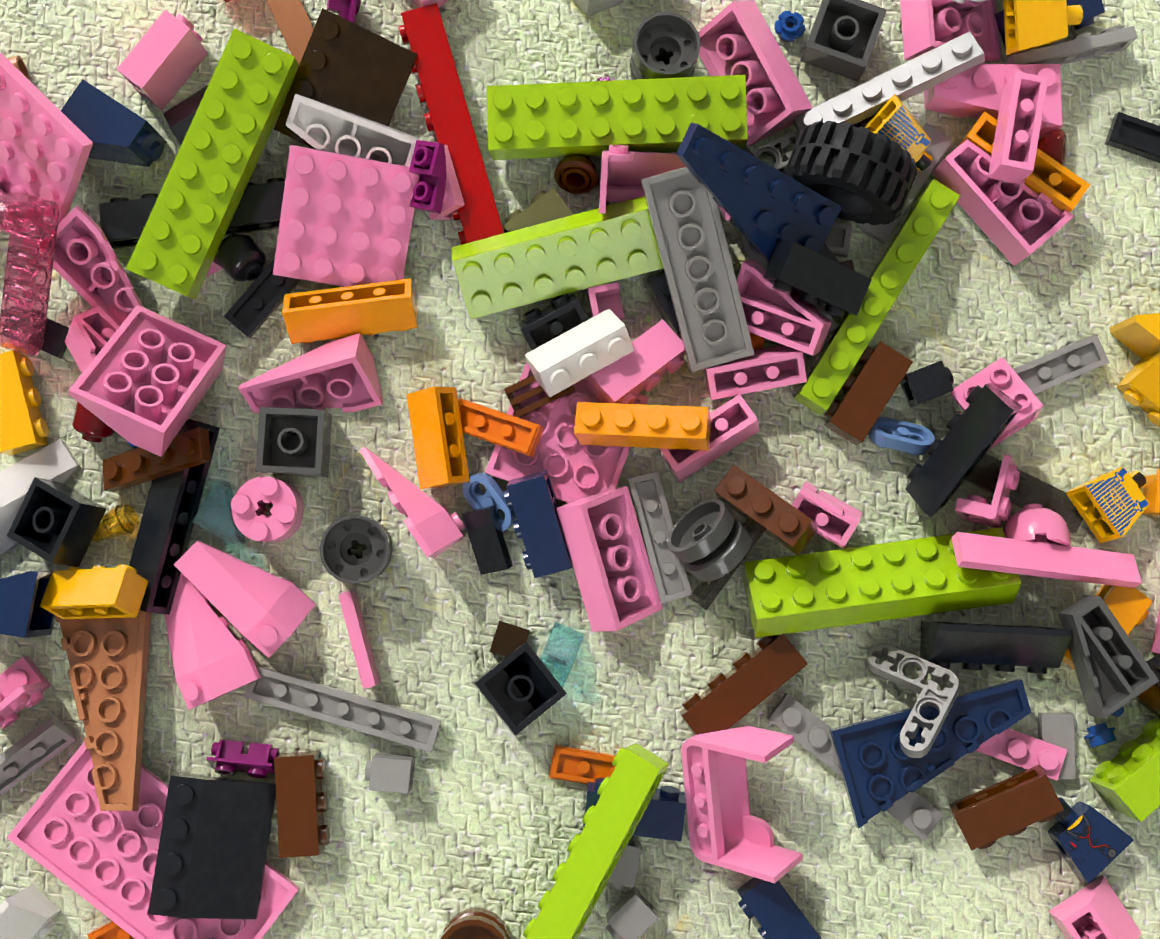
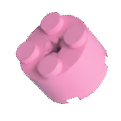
(249, 509)

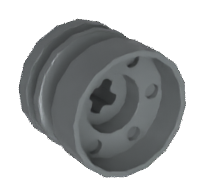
(664, 47)
(339, 540)

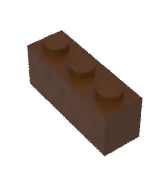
(867, 392)
(766, 510)
(301, 804)
(1006, 808)

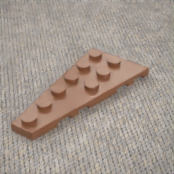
(110, 695)

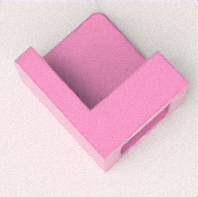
(604, 298)

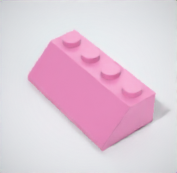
(744, 45)
(609, 559)

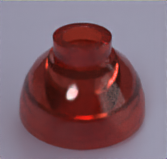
(1054, 145)

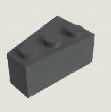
(1104, 657)

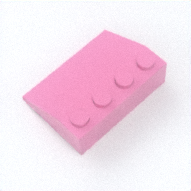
(936, 22)
(149, 378)

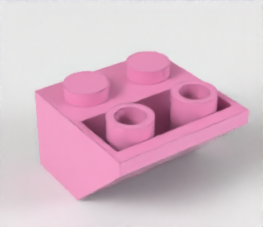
(1094, 914)

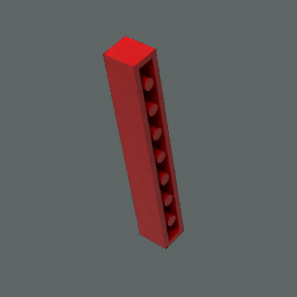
(451, 120)

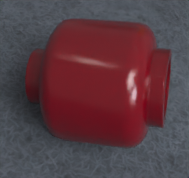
(89, 425)

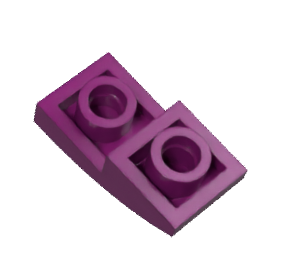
(430, 165)

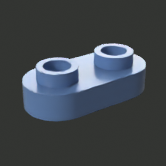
(901, 436)
(492, 496)

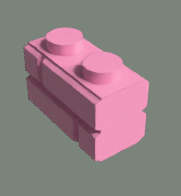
(831, 516)

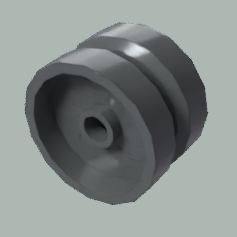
(709, 540)

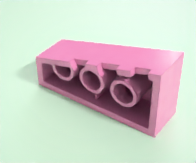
(981, 90)
(1005, 211)

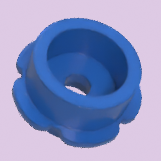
(784, 32)
(1100, 735)

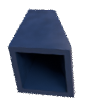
(112, 128)
(21, 605)

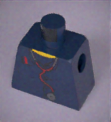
(1087, 839)

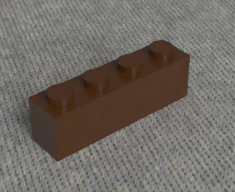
(744, 686)

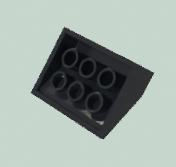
(212, 848)

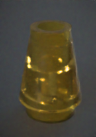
(116, 523)

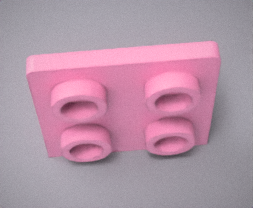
(1007, 380)
(979, 511)
(20, 687)

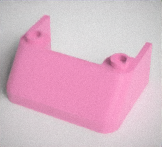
(624, 170)
(719, 802)

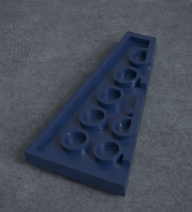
(756, 195)
(880, 772)

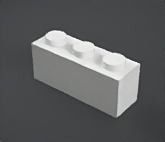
(579, 352)

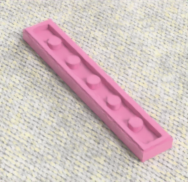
(1045, 560)

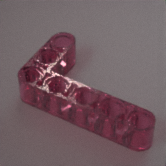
(28, 269)

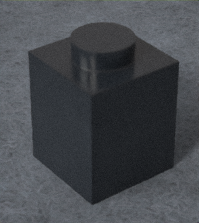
(927, 383)

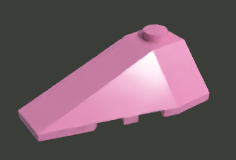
(426, 518)

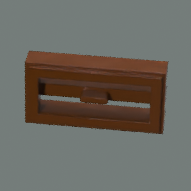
(523, 397)

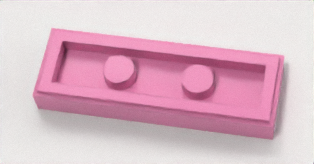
(359, 639)

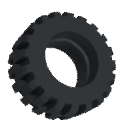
(854, 170)

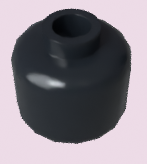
(241, 257)

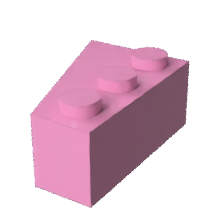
(779, 314)
(89, 335)

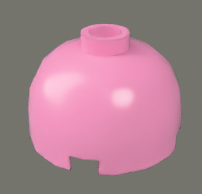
(1037, 525)

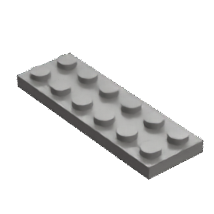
(697, 269)

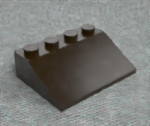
(349, 72)

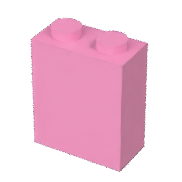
(163, 59)

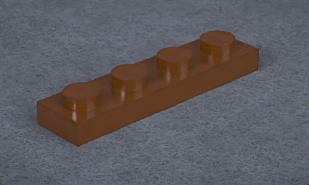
(141, 466)

